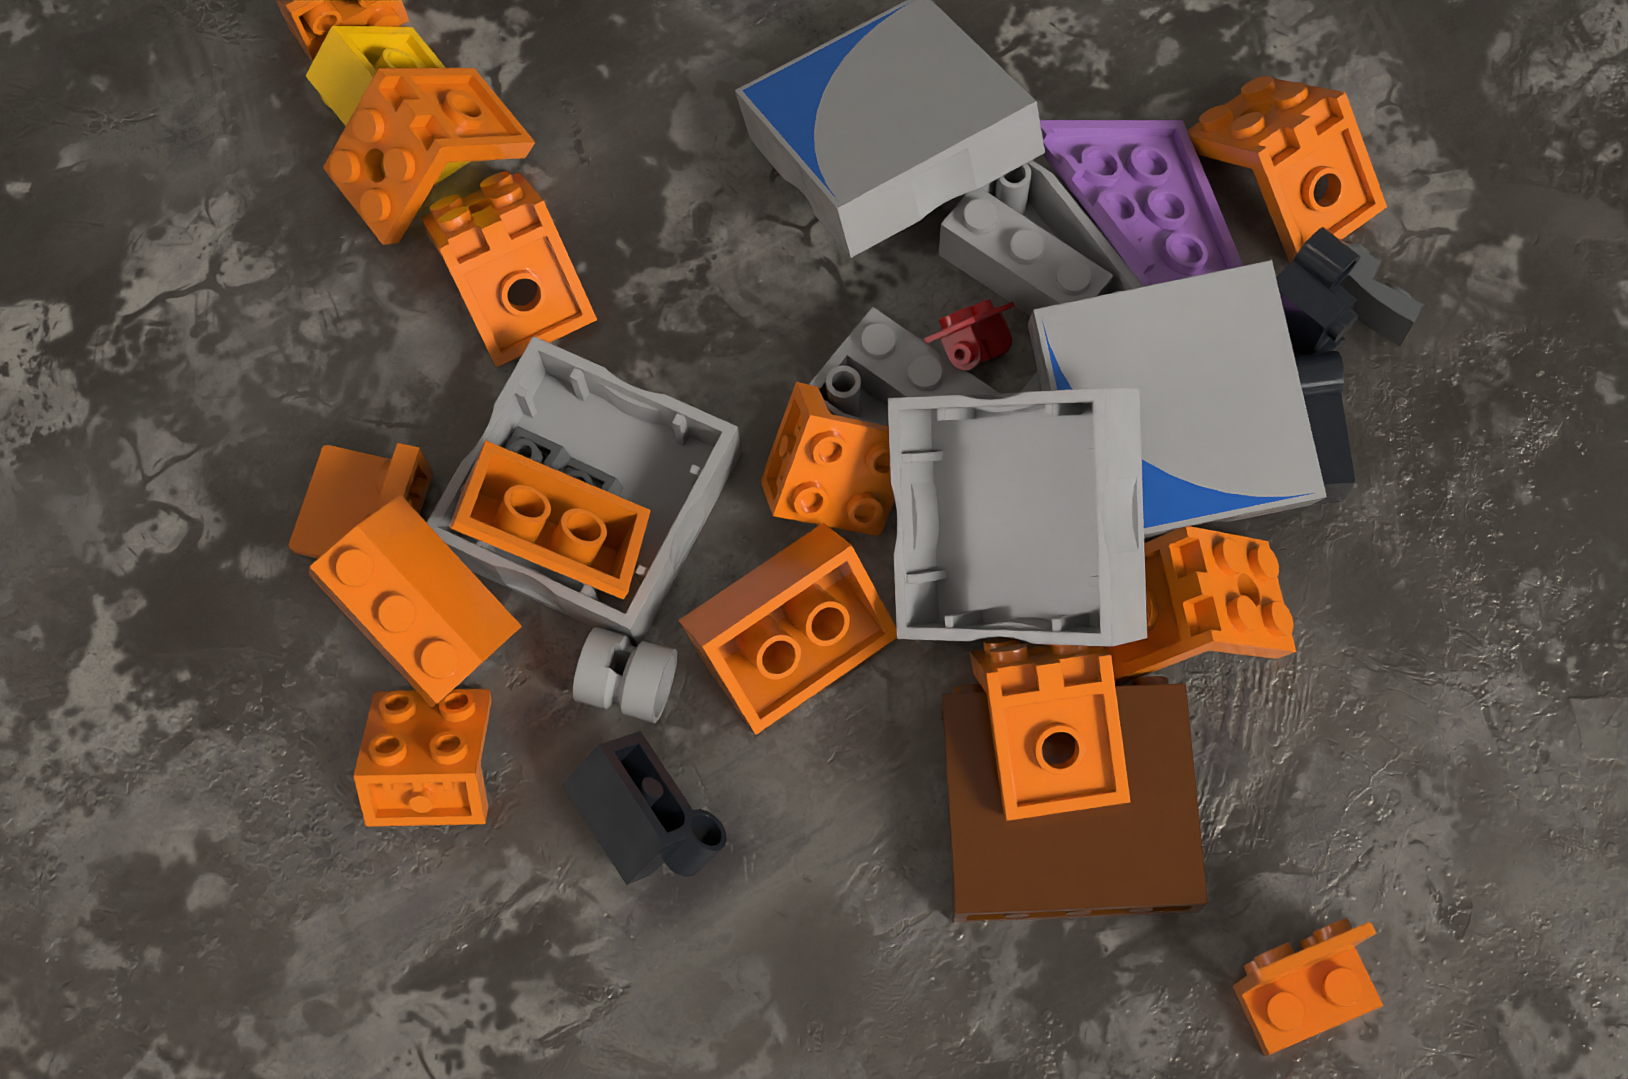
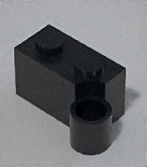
(1311, 294)
(1322, 388)
(641, 811)

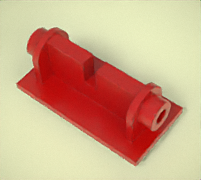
(974, 334)

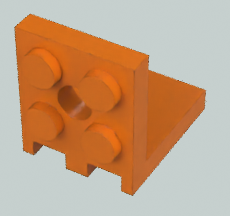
(419, 125)
(1289, 141)
(492, 243)
(1207, 596)
(1044, 692)

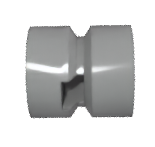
(624, 674)

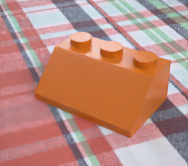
(551, 519)
(414, 599)
(790, 627)

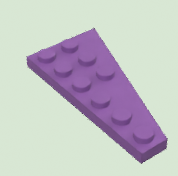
(1144, 194)

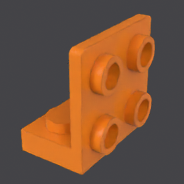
(828, 467)
(352, 487)
(423, 759)
(1307, 991)

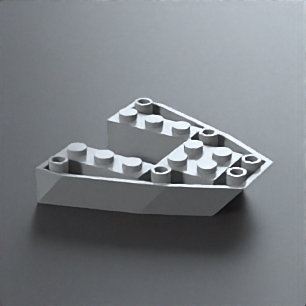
(1015, 238)

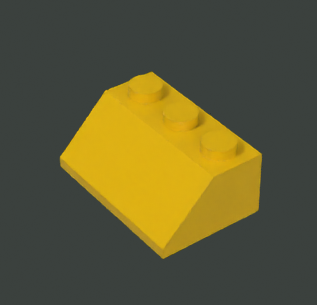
(352, 58)

